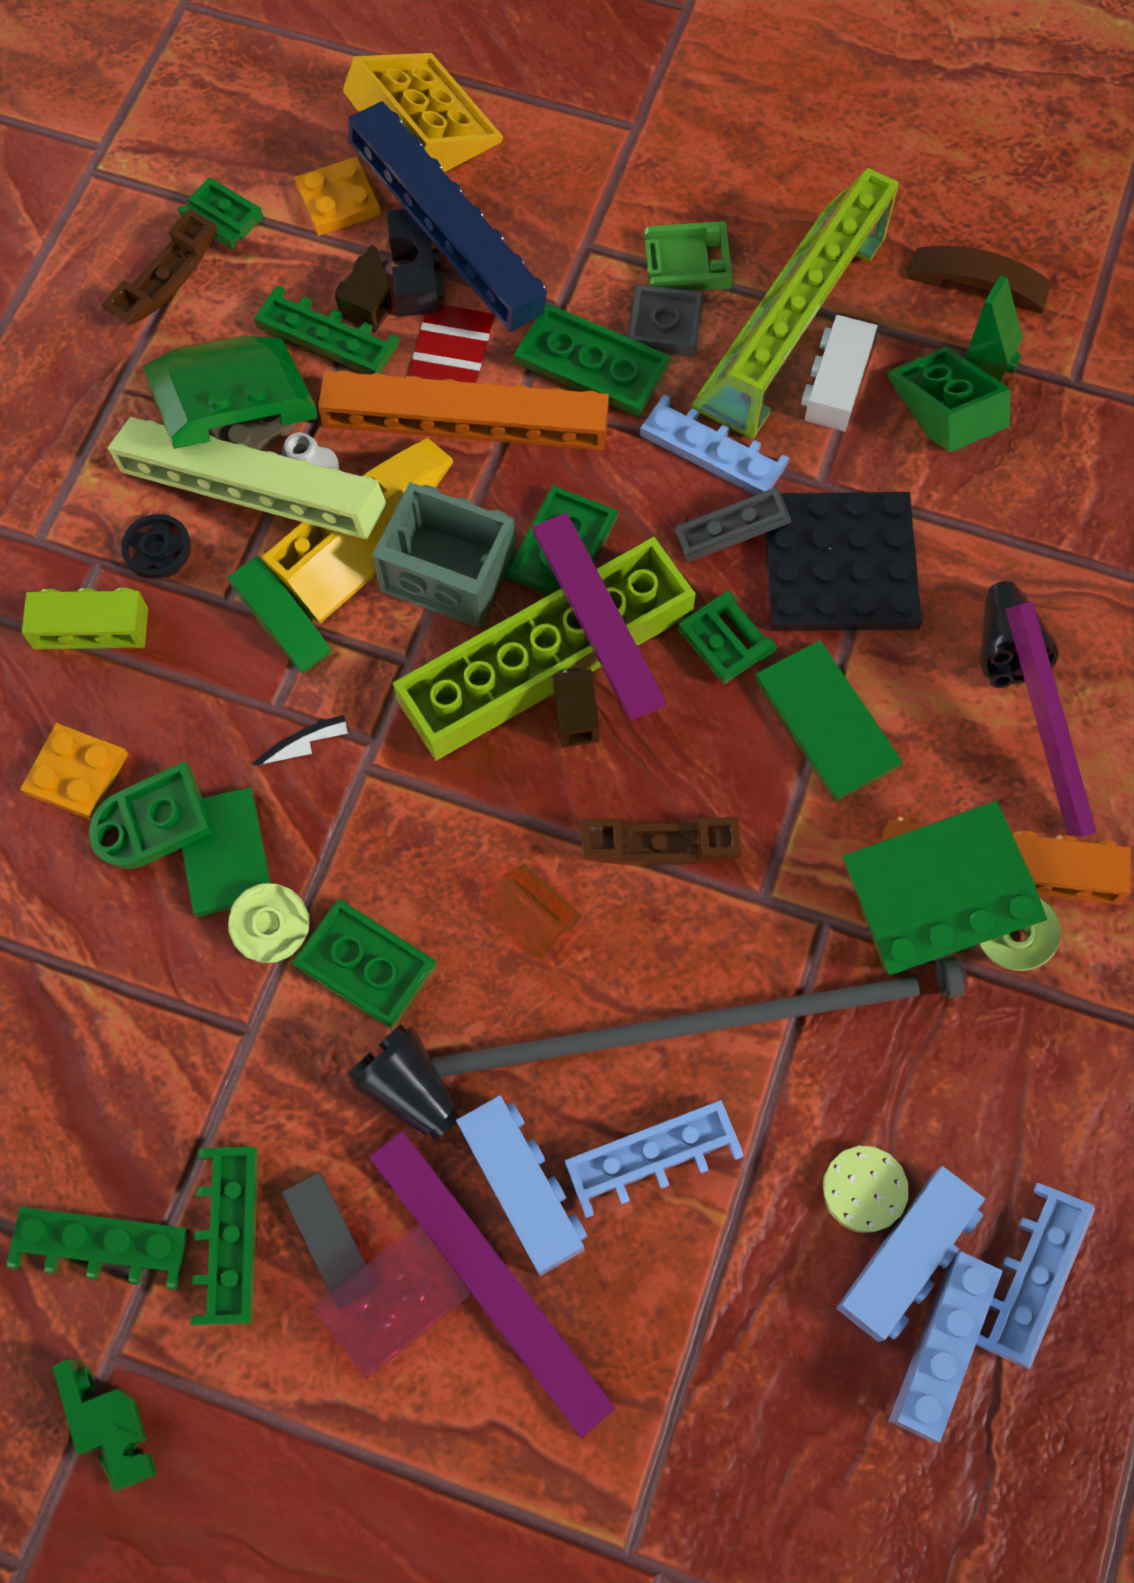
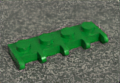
(325, 334)
(230, 1236)
(99, 1242)

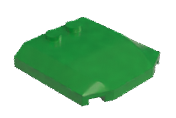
(226, 385)

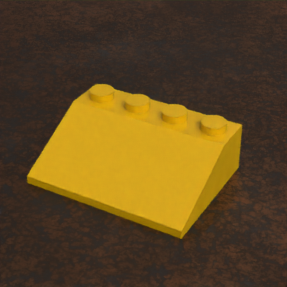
(426, 102)

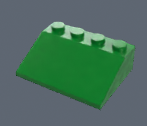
(943, 888)

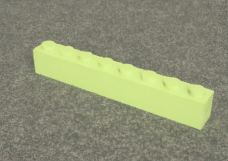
(251, 478)

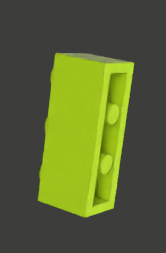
(85, 619)

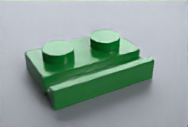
(225, 208)

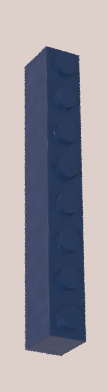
(447, 216)

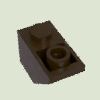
(365, 292)
(575, 707)

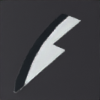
(299, 743)

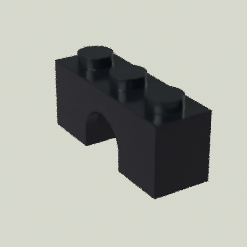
(414, 283)

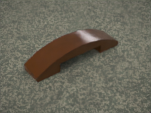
(980, 270)
(166, 272)
(660, 843)

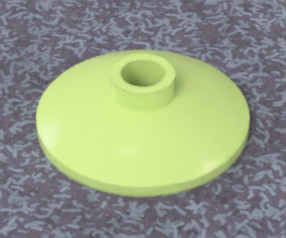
(1036, 949)

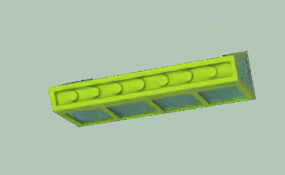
(847, 227)

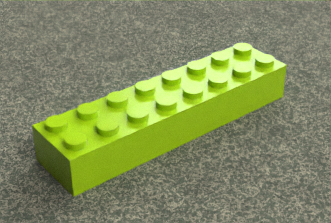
(515, 660)

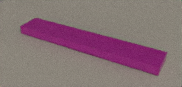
(599, 617)
(1050, 719)

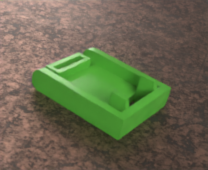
(680, 258)

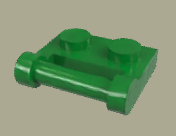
(718, 644)

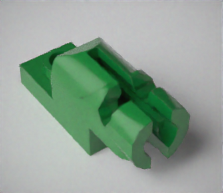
(104, 1424)

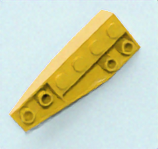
(328, 566)

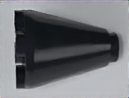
(998, 650)
(406, 1083)

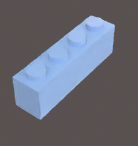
(521, 1186)
(911, 1254)
(945, 1347)

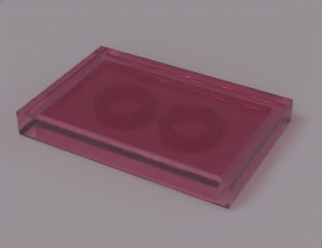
(391, 1301)

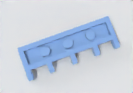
(711, 448)
(651, 1153)
(1038, 1276)

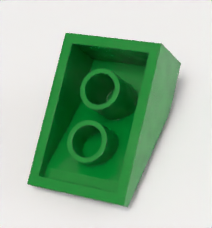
(952, 398)

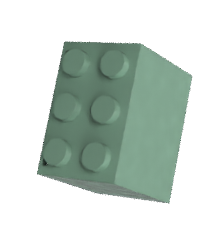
(445, 554)

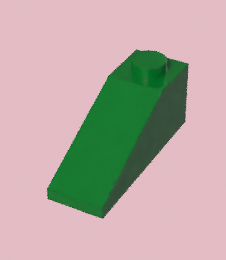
(997, 334)

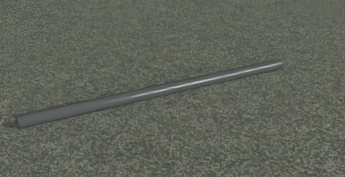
(676, 1026)

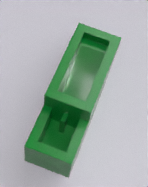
(279, 614)

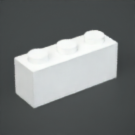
(838, 372)

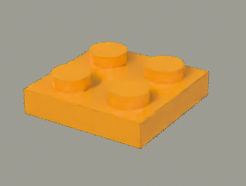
(337, 196)
(74, 771)

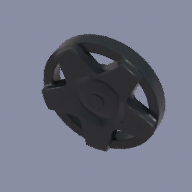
(156, 547)

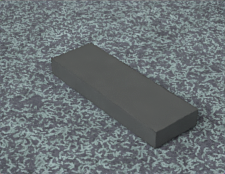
(732, 524)
(324, 1230)

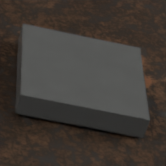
(666, 319)

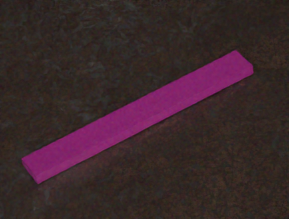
(493, 1284)

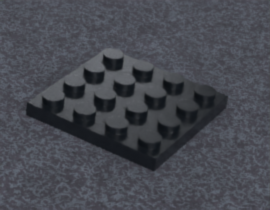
(843, 563)

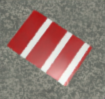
(451, 344)

